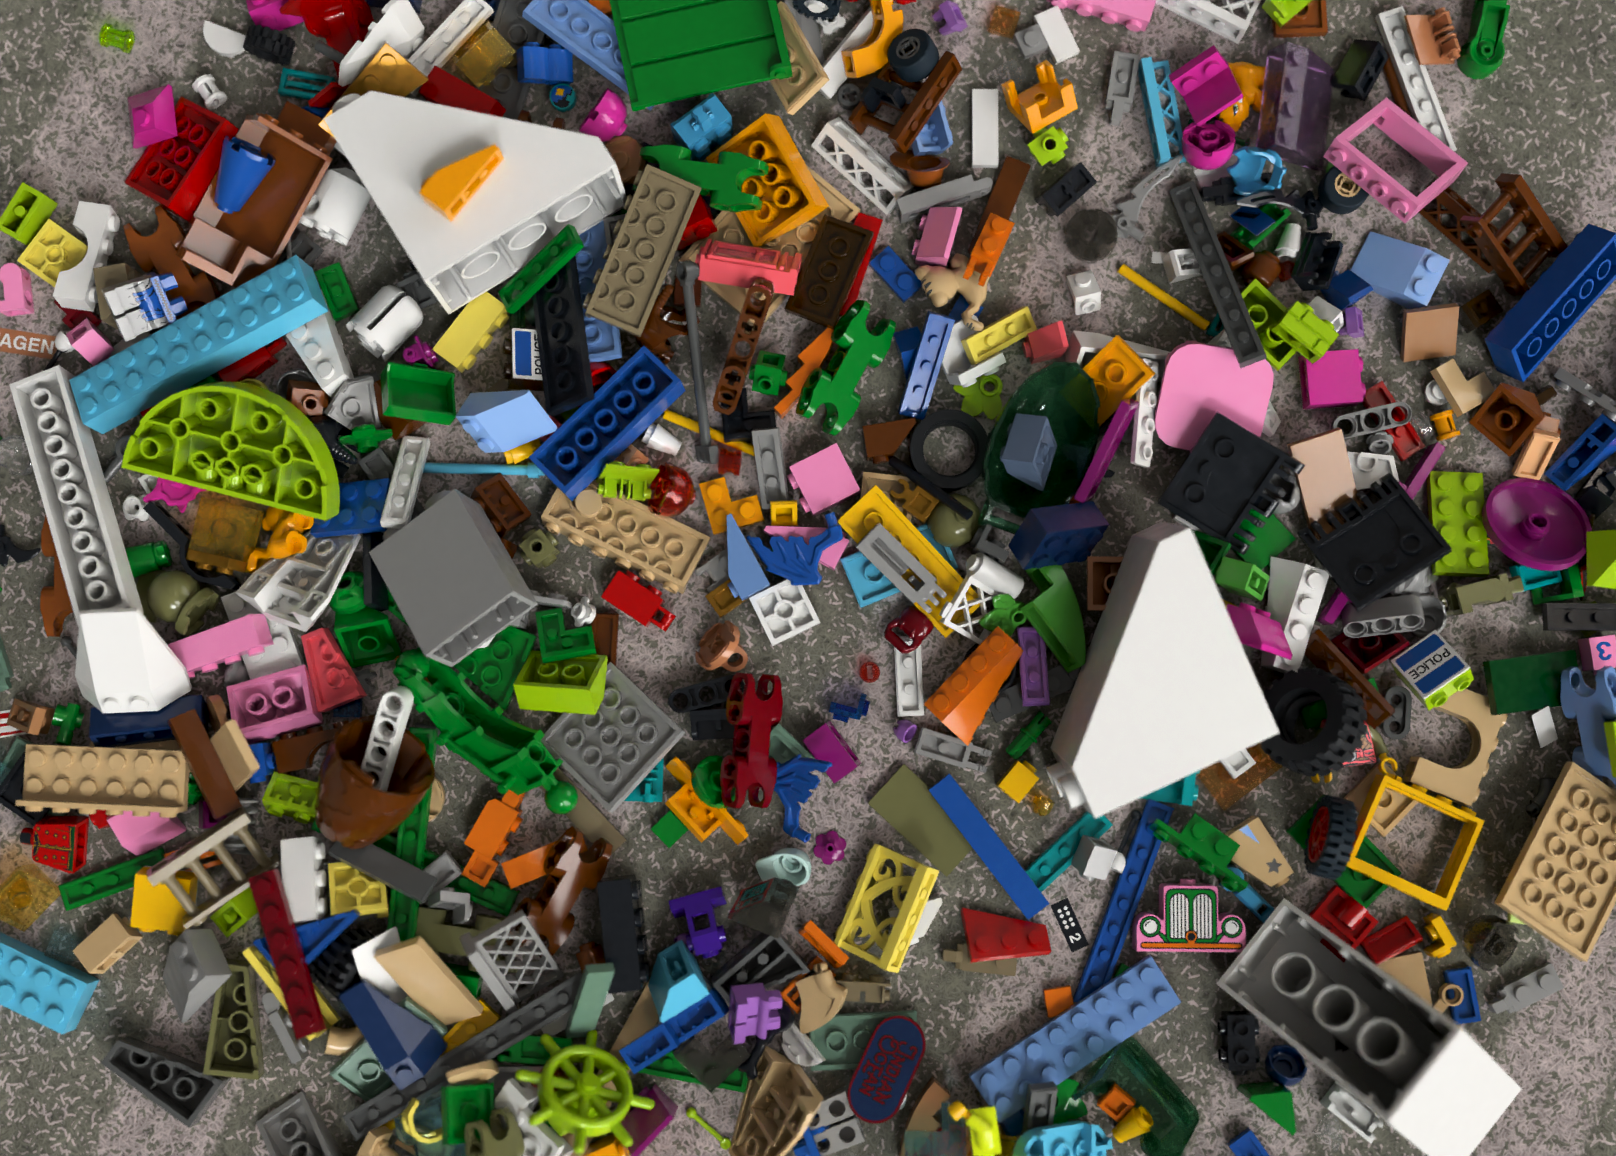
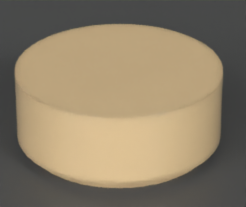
(588, 503)

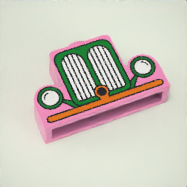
(1188, 922)

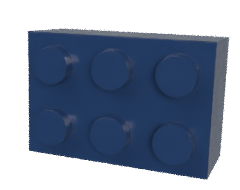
(1058, 535)

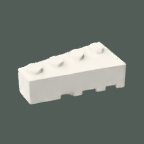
(322, 352)

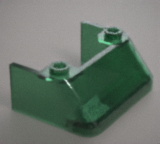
(1152, 1088)

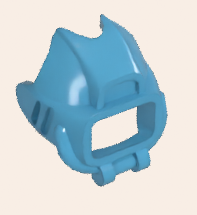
(1249, 167)

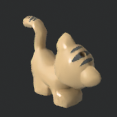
(942, 284)

